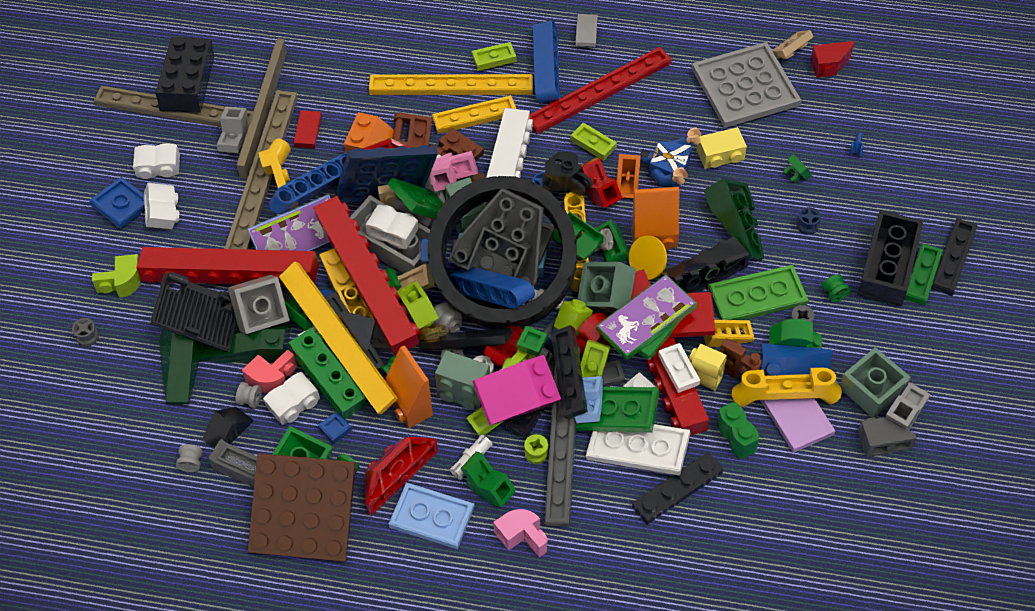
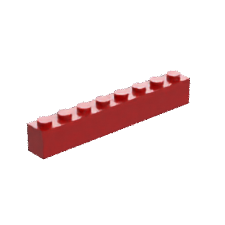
(221, 265)
(366, 275)
(685, 406)

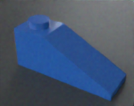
(792, 359)

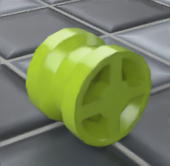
(538, 454)

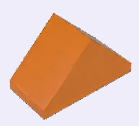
(628, 174)

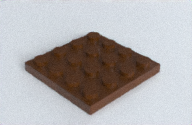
(302, 507)

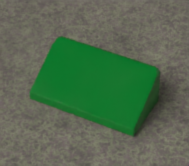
(619, 250)

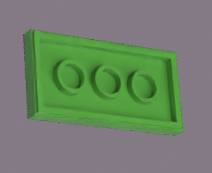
(758, 294)

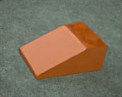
(656, 215)
(411, 389)

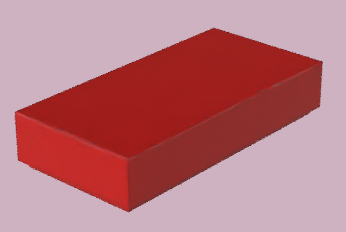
(307, 129)

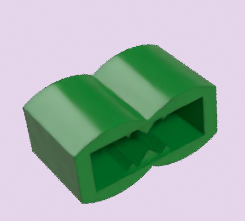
(734, 427)

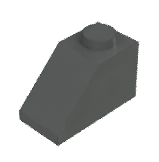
(884, 437)

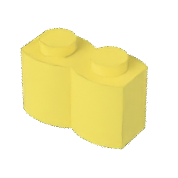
(708, 365)

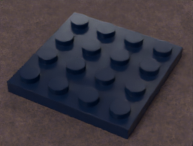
(376, 167)

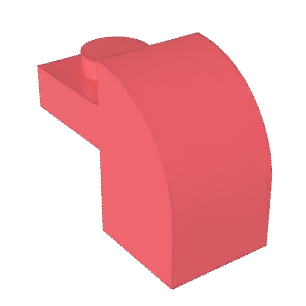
(269, 376)

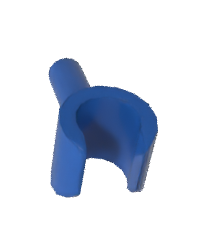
(857, 146)

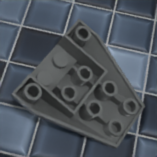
(503, 238)

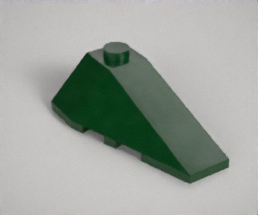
(733, 208)
(267, 343)
(179, 366)

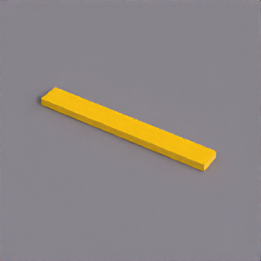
(452, 84)
(338, 338)

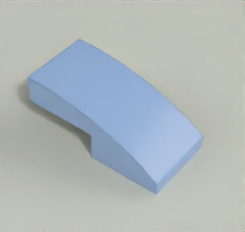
(593, 391)

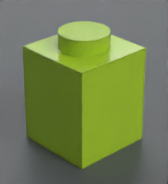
(573, 314)

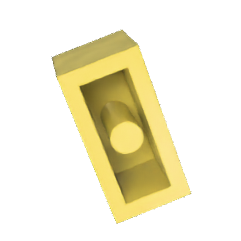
(721, 148)

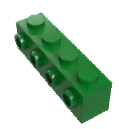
(327, 373)

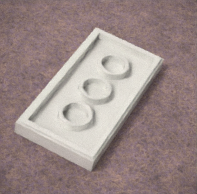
(655, 451)

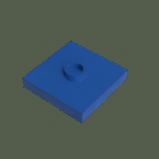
(119, 202)

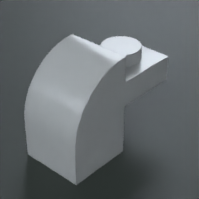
(234, 129)
(908, 406)

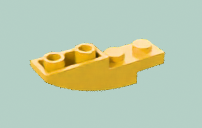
(342, 284)

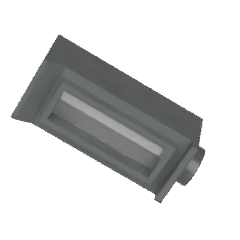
(234, 462)

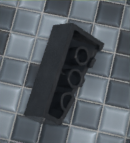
(709, 266)

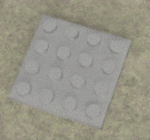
(746, 84)

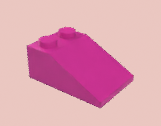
(516, 390)

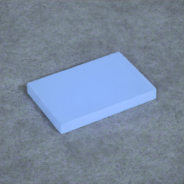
(431, 515)

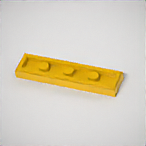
(472, 114)

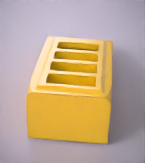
(726, 326)

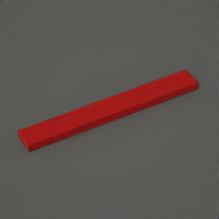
(599, 90)

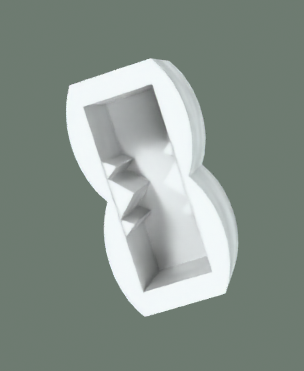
(156, 160)
(160, 206)
(392, 226)
(291, 398)

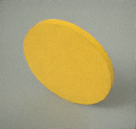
(648, 254)

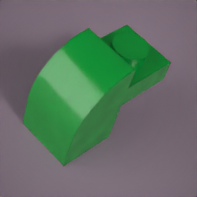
(795, 333)
(486, 482)

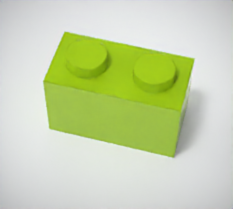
(418, 305)

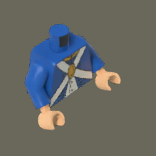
(671, 159)

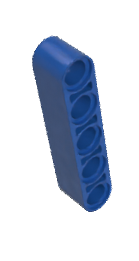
(546, 62)
(308, 185)
(492, 287)

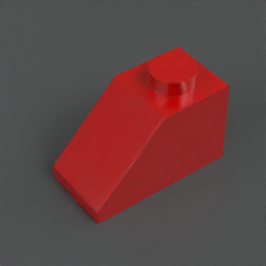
(830, 58)

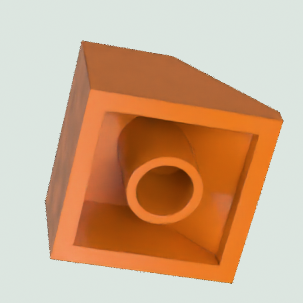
(367, 131)

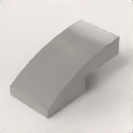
(586, 30)

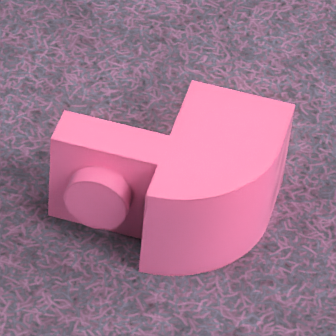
(450, 168)
(521, 526)

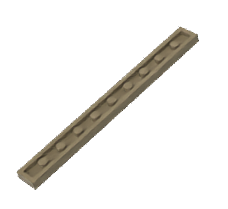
(258, 182)

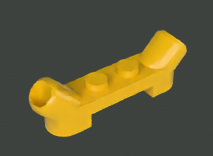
(274, 158)
(756, 386)

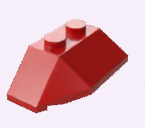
(395, 469)

